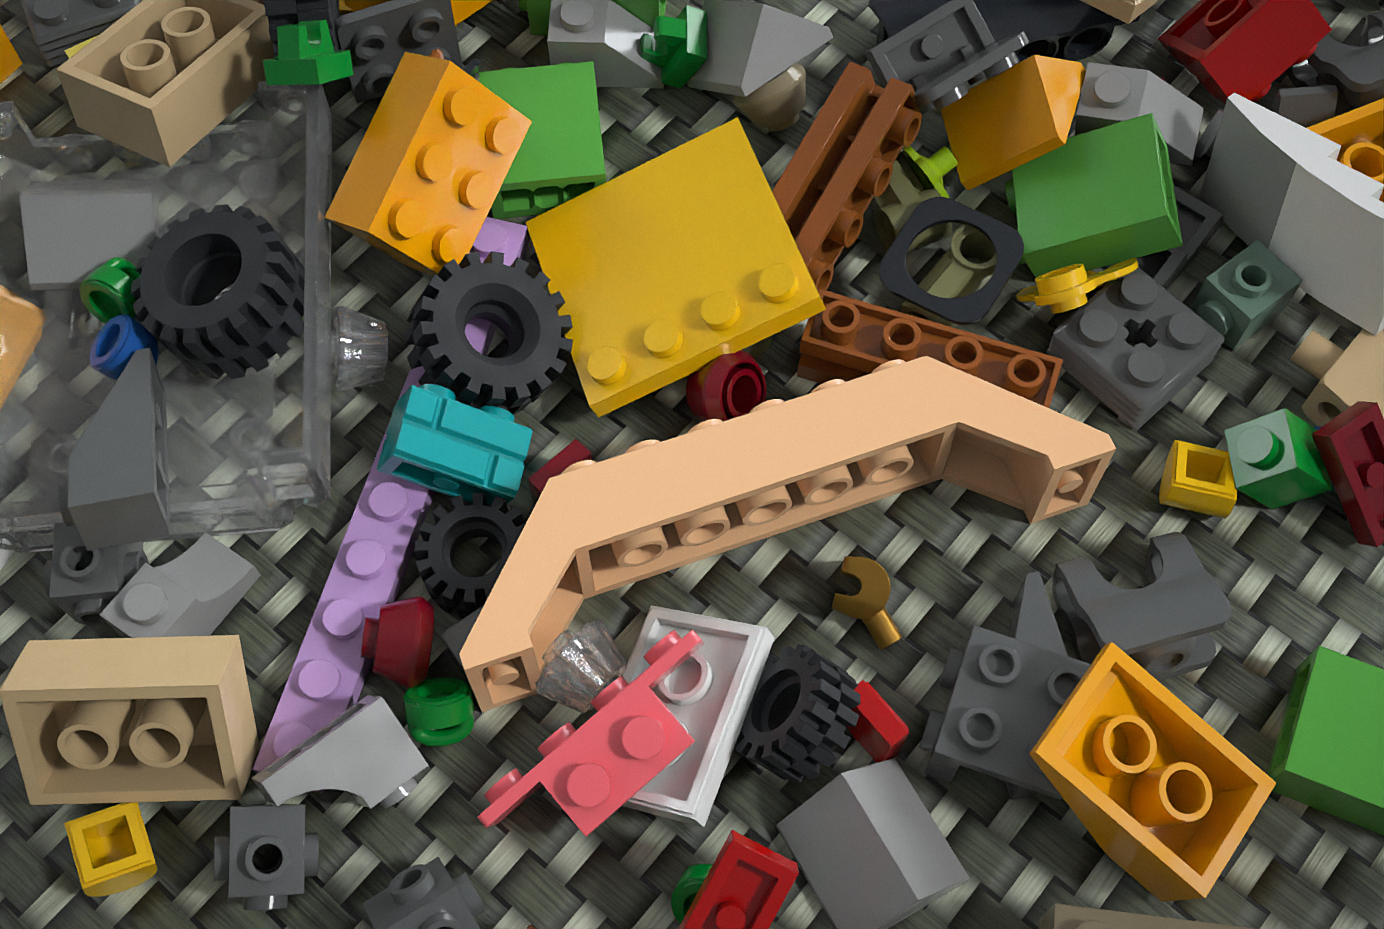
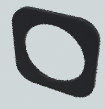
(961, 310)

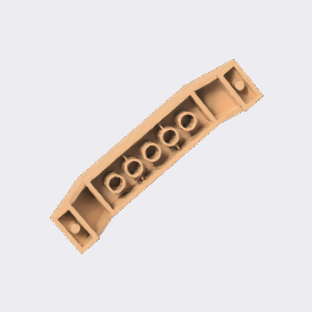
(763, 477)

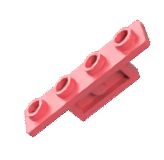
(612, 753)

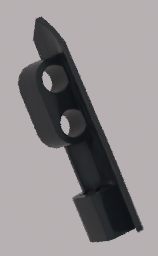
(1053, 27)

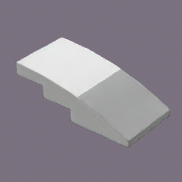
(1303, 206)

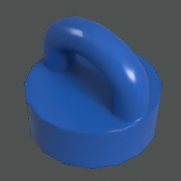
(118, 343)

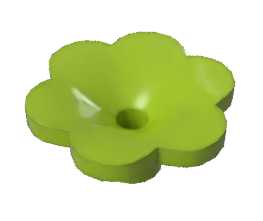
(931, 169)

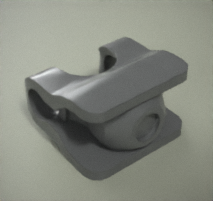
(1353, 69)
(1156, 625)

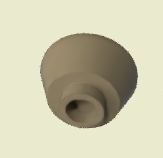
(777, 101)

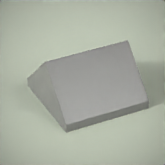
(752, 45)
(83, 225)
(871, 848)

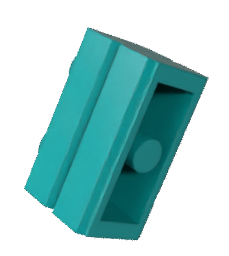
(454, 445)

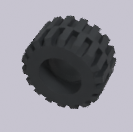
(198, 263)

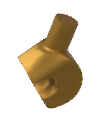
(870, 601)

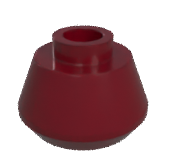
(726, 387)
(400, 641)

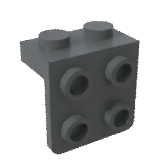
(388, 30)
(943, 54)
(998, 709)

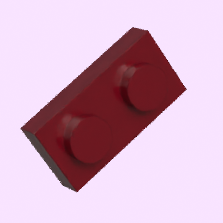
(1355, 463)

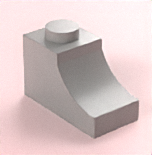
(183, 595)
(356, 753)

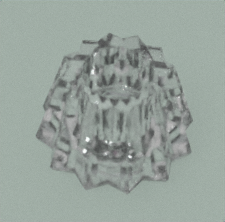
(357, 349)
(580, 666)

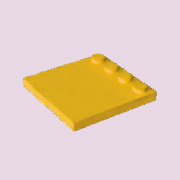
(672, 267)

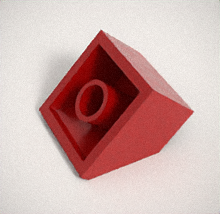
(1244, 43)

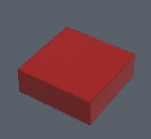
(878, 726)

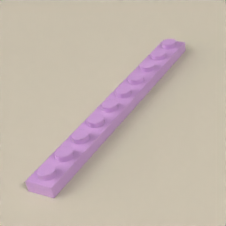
(367, 566)

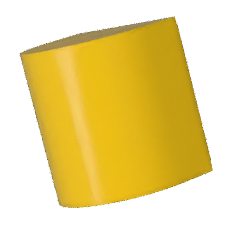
(1198, 480)
(111, 850)

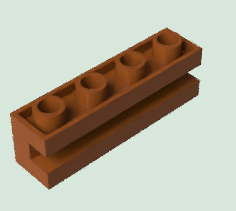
(844, 165)
(860, 336)

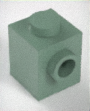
(1246, 294)

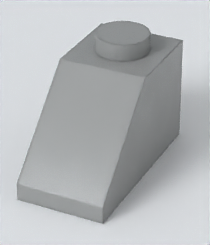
(605, 35)
(1122, 93)

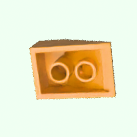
(1150, 778)

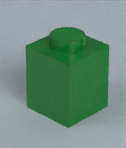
(1276, 459)

